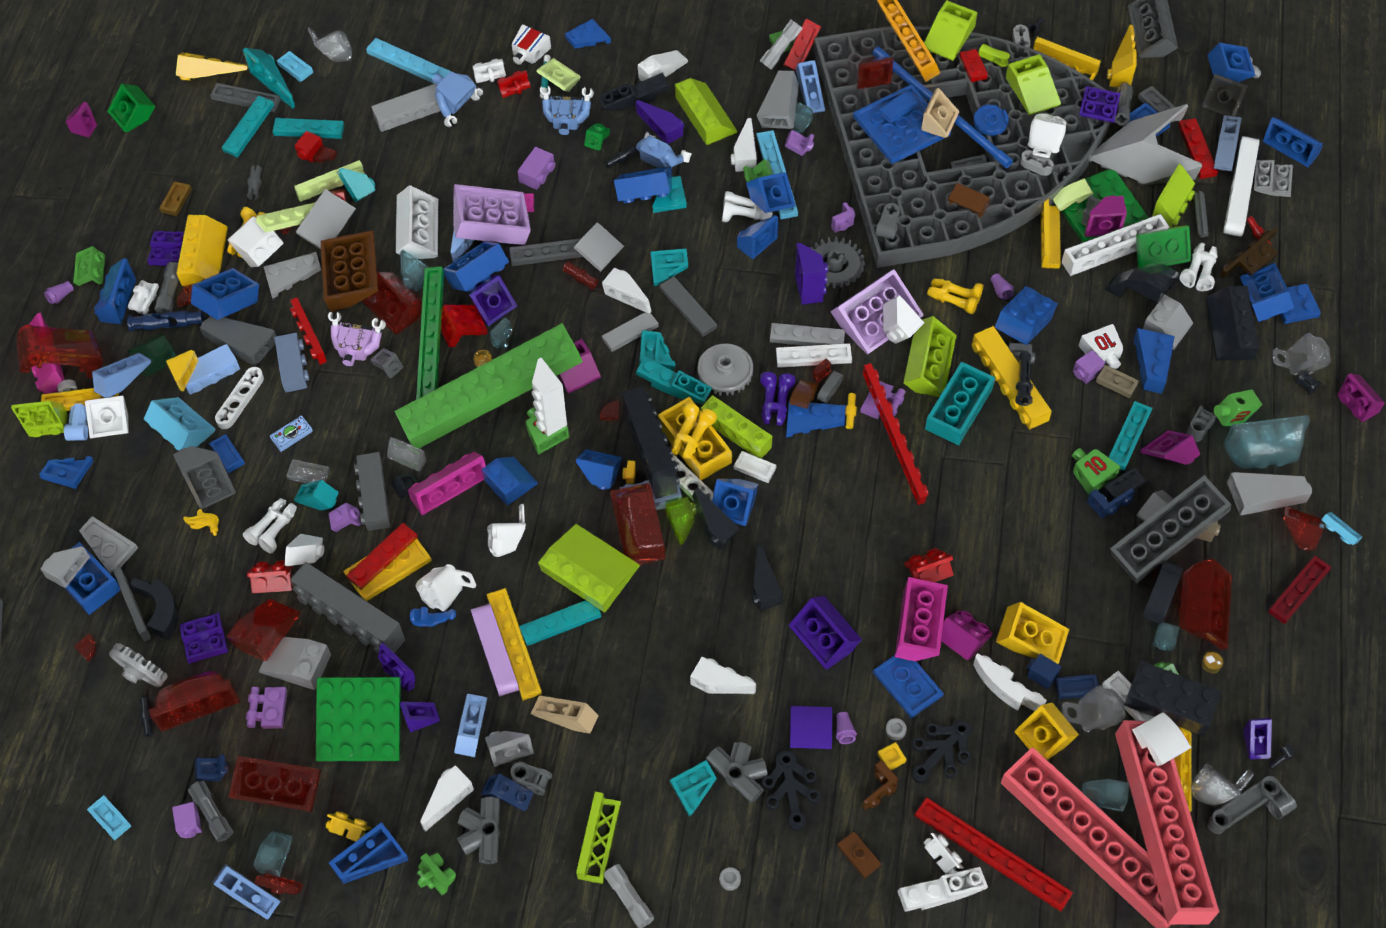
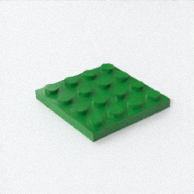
(1104, 185)
(358, 719)

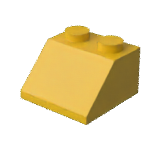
(1046, 731)

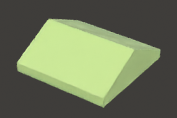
(559, 74)

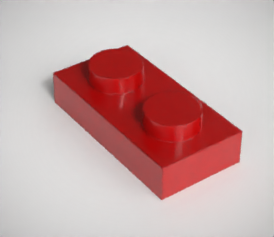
(973, 65)

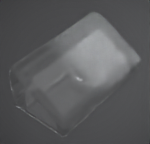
(406, 454)

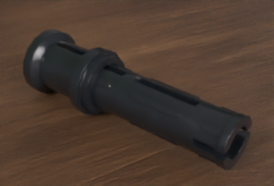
(1024, 384)

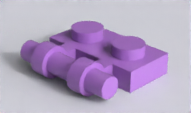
(869, 407)
(273, 707)

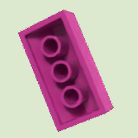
(49, 374)
(447, 483)
(921, 620)

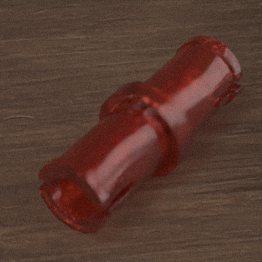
(580, 275)

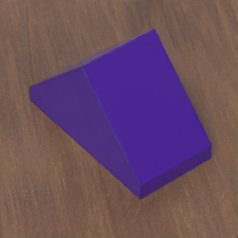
(419, 714)
(1258, 738)

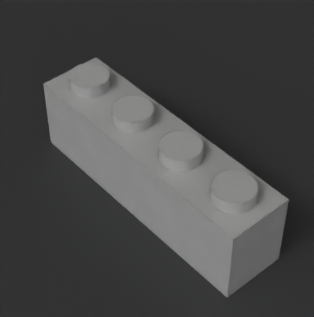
(405, 108)

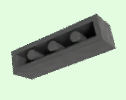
(373, 491)

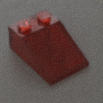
(263, 629)

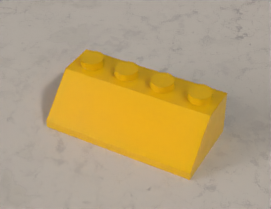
(201, 249)

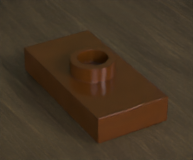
(859, 855)

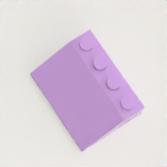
(490, 215)
(863, 313)

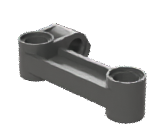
(1278, 803)

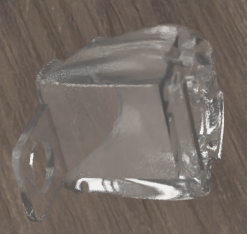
(333, 45)
(1307, 354)
(1097, 709)
(1214, 788)

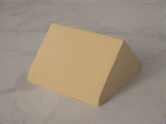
(939, 115)

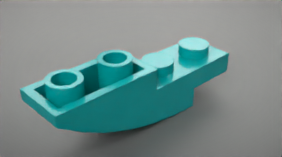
(673, 383)

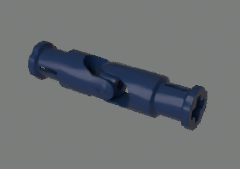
(156, 321)

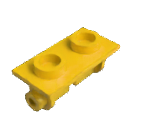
(340, 822)

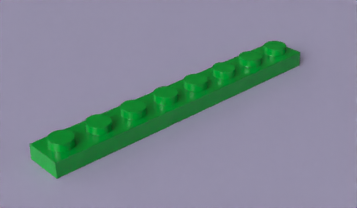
(430, 331)

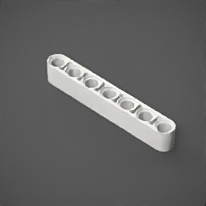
(1241, 186)

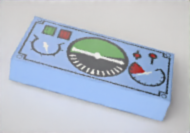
(291, 433)

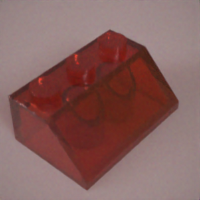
(394, 303)

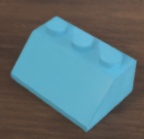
(178, 422)

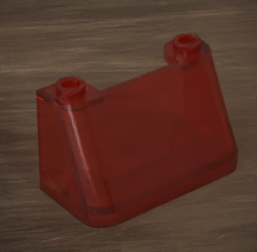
(58, 346)

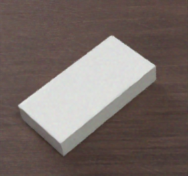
(755, 466)

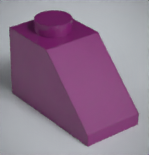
(81, 120)

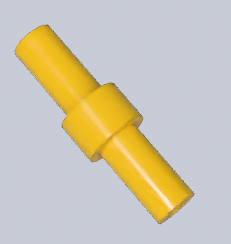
(850, 410)

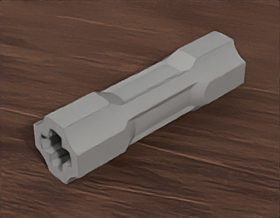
(788, 34)
(637, 908)

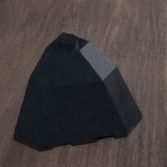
(1147, 281)

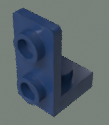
(1101, 505)
(508, 791)

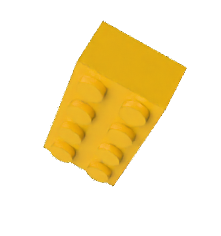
(711, 452)

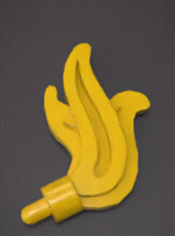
(202, 520)

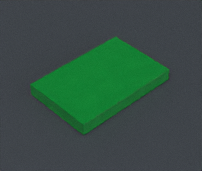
(1164, 247)

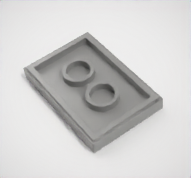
(325, 219)

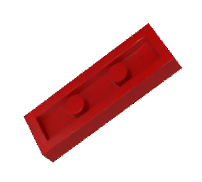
(802, 44)

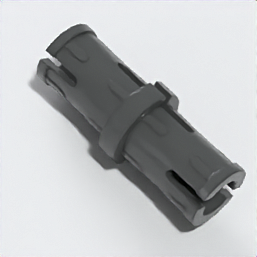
(254, 182)

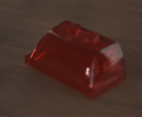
(638, 524)
(1206, 602)
(192, 699)
(274, 783)

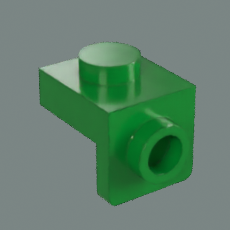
(595, 136)

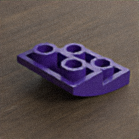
(1099, 104)
(165, 247)
(203, 638)
(396, 667)
(811, 727)

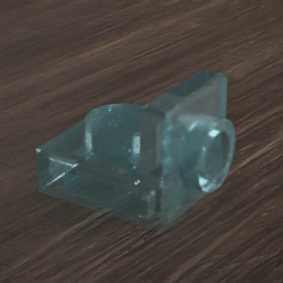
(803, 117)
(500, 334)
(1166, 636)

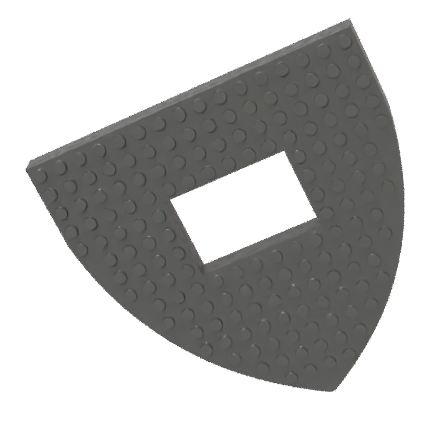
(927, 221)

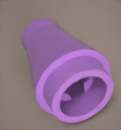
(1002, 288)
(58, 292)
(845, 731)

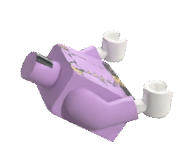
(354, 340)

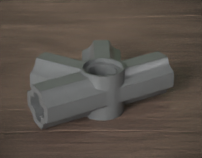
(738, 762)
(477, 824)

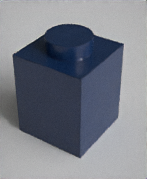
(1043, 671)

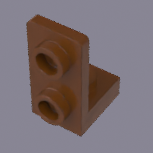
(883, 775)

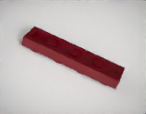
(1299, 589)

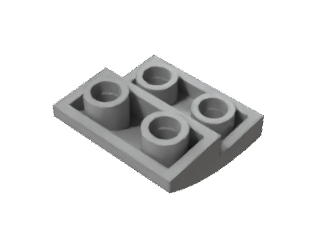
(1273, 178)
(598, 246)

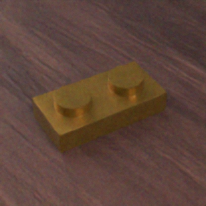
(175, 198)

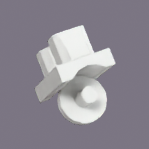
(489, 70)
(143, 296)

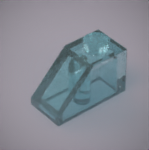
(412, 271)
(1107, 793)
(272, 853)

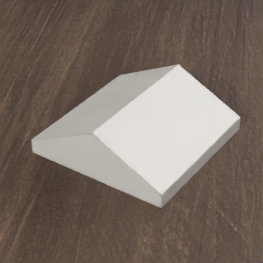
(107, 417)

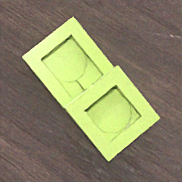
(1072, 193)

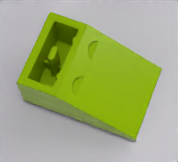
(950, 30)
(1033, 84)
(42, 417)

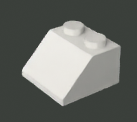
(254, 243)
(899, 320)

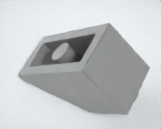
(64, 565)

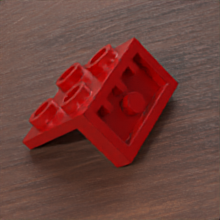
(460, 321)

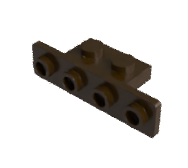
(1255, 257)

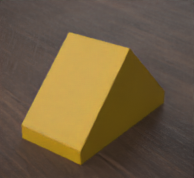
(183, 367)

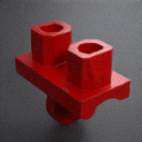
(513, 84)

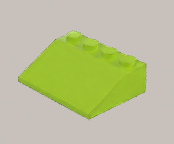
(588, 567)

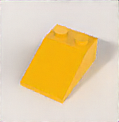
(1032, 633)

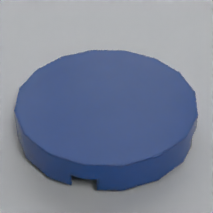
(990, 120)

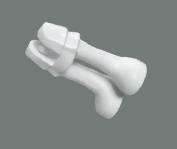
(731, 207)
(1200, 257)
(266, 540)

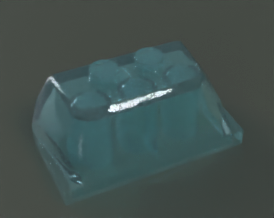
(1267, 442)

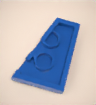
(815, 417)

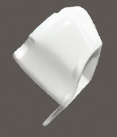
(1046, 134)
(504, 537)
(442, 586)

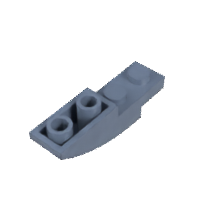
(1227, 143)

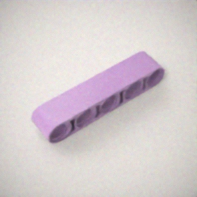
(494, 650)

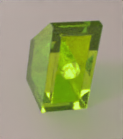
(682, 517)

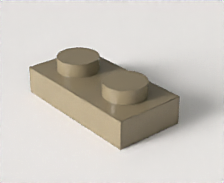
(1117, 381)

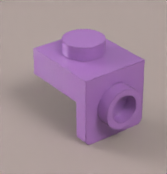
(799, 143)
(844, 220)
(343, 516)

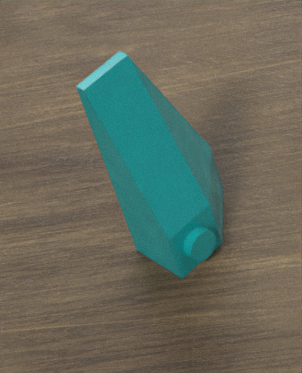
(266, 71)

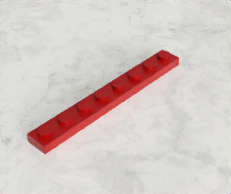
(897, 439)

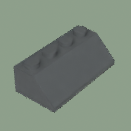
(1152, 28)
(204, 475)

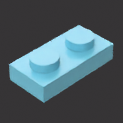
(295, 66)
(1347, 534)
(109, 817)

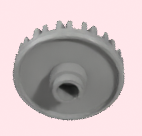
(725, 368)
(136, 667)

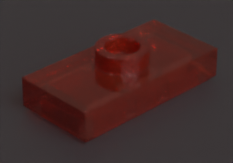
(278, 884)

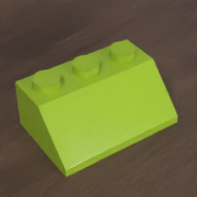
(1174, 196)

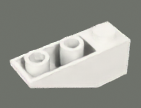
(717, 679)

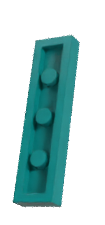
(247, 126)
(298, 127)
(1130, 434)
(559, 622)

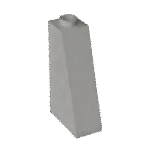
(780, 102)
(1267, 491)

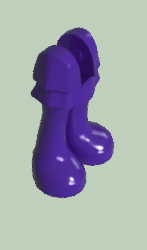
(769, 381)

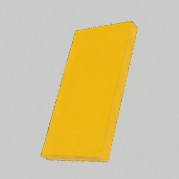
(406, 563)

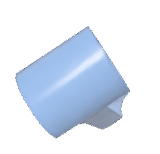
(77, 426)

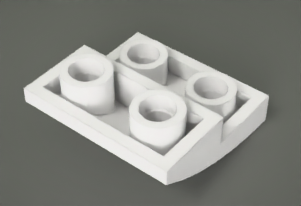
(1161, 738)

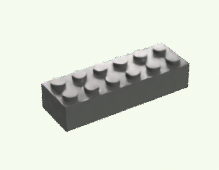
(1170, 529)
(346, 609)

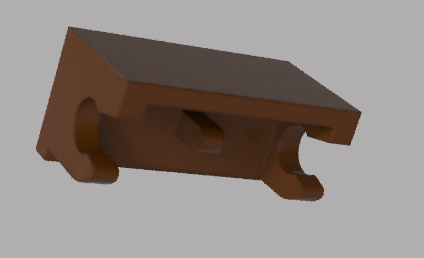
(969, 199)

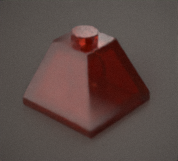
(875, 72)
(1303, 527)

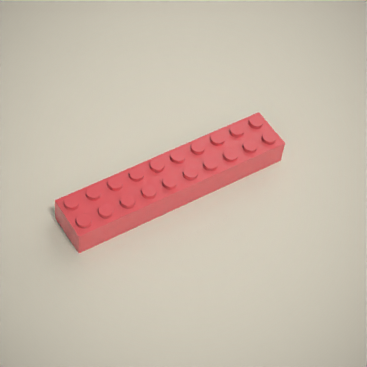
(1087, 832)
(1167, 833)

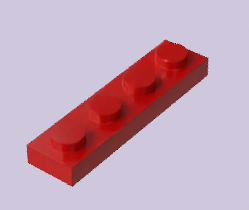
(1197, 147)
(309, 337)
(382, 556)

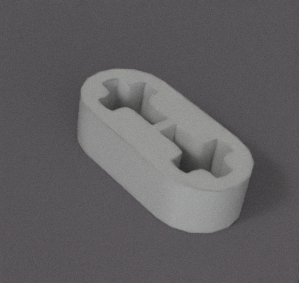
(1025, 39)
(1036, 163)

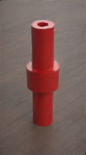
(1257, 231)

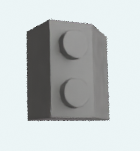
(1170, 319)

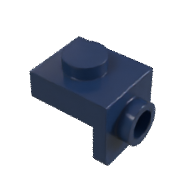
(210, 768)

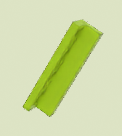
(590, 837)

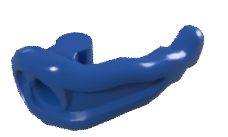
(422, 618)

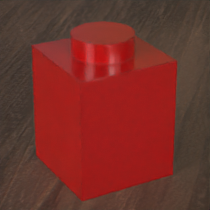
(308, 146)

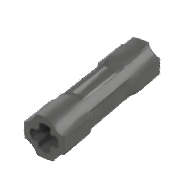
(1123, 109)
(165, 299)
(217, 823)

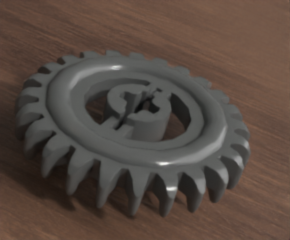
(837, 255)

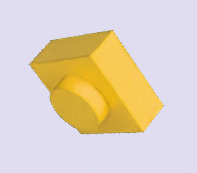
(630, 472)
(892, 756)

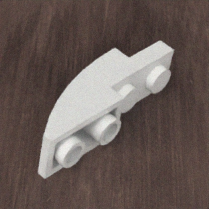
(999, 681)
(943, 890)

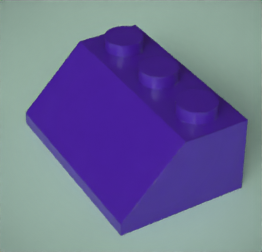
(810, 275)
(824, 631)

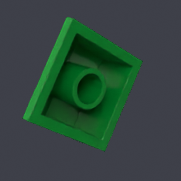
(130, 107)

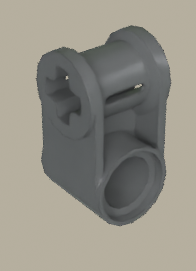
(889, 221)
(1201, 423)
(535, 778)

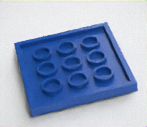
(903, 135)

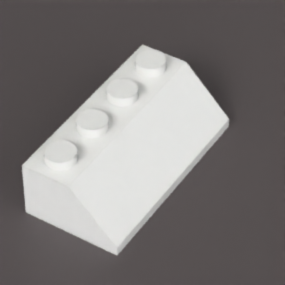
(417, 223)
(548, 399)

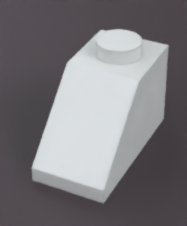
(304, 549)

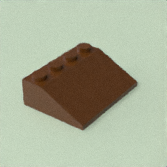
(348, 269)

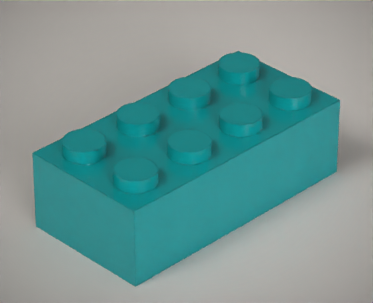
(960, 403)

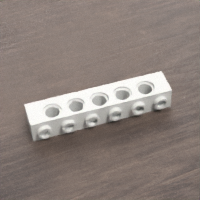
(1109, 246)

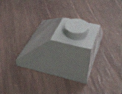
(508, 746)

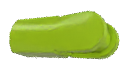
(994, 55)

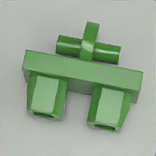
(432, 875)

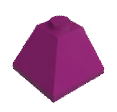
(1173, 447)

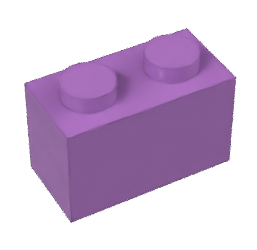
(536, 168)

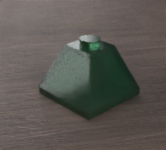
(157, 349)

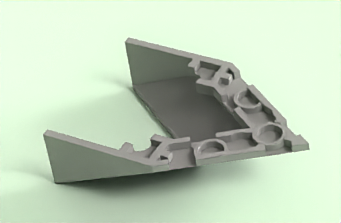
(1137, 155)

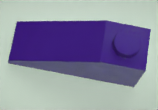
(660, 121)

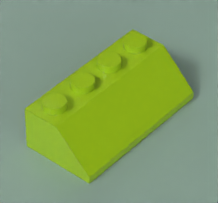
(704, 110)
(930, 358)

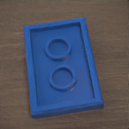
(908, 684)

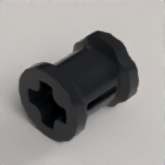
(1302, 381)

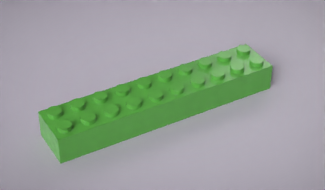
(486, 387)

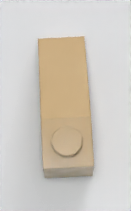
(566, 713)

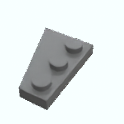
(288, 272)
(107, 544)

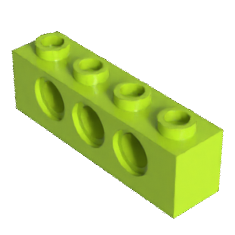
(739, 428)

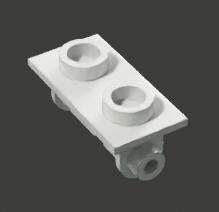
(939, 847)

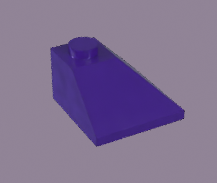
(492, 299)

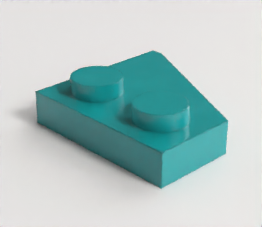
(674, 200)
(668, 264)
(653, 347)
(693, 785)

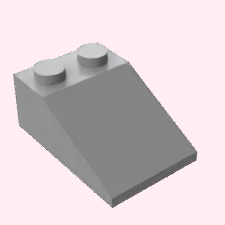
(297, 661)

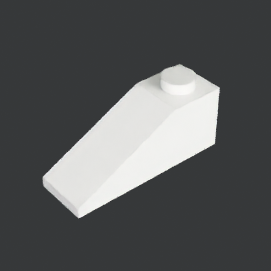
(659, 63)
(744, 148)
(623, 288)
(449, 791)

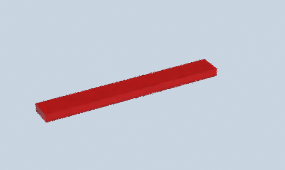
(993, 854)

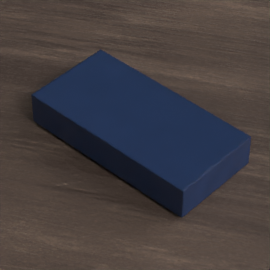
(1075, 686)

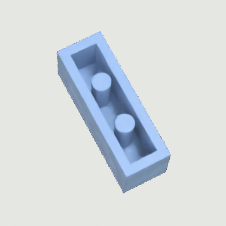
(212, 368)

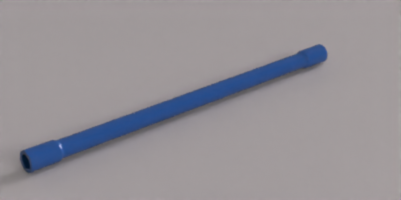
(998, 154)

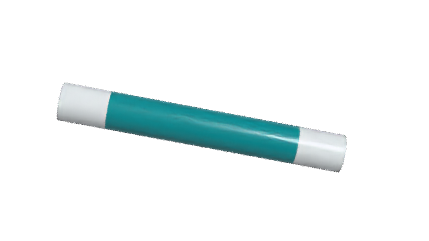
(544, 84)

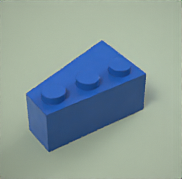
(1154, 358)
(368, 855)

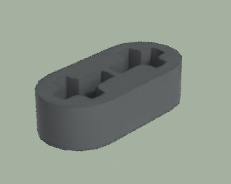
(830, 387)

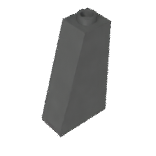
(244, 339)

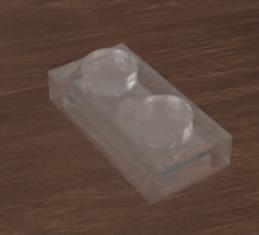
(307, 472)

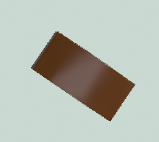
(803, 394)

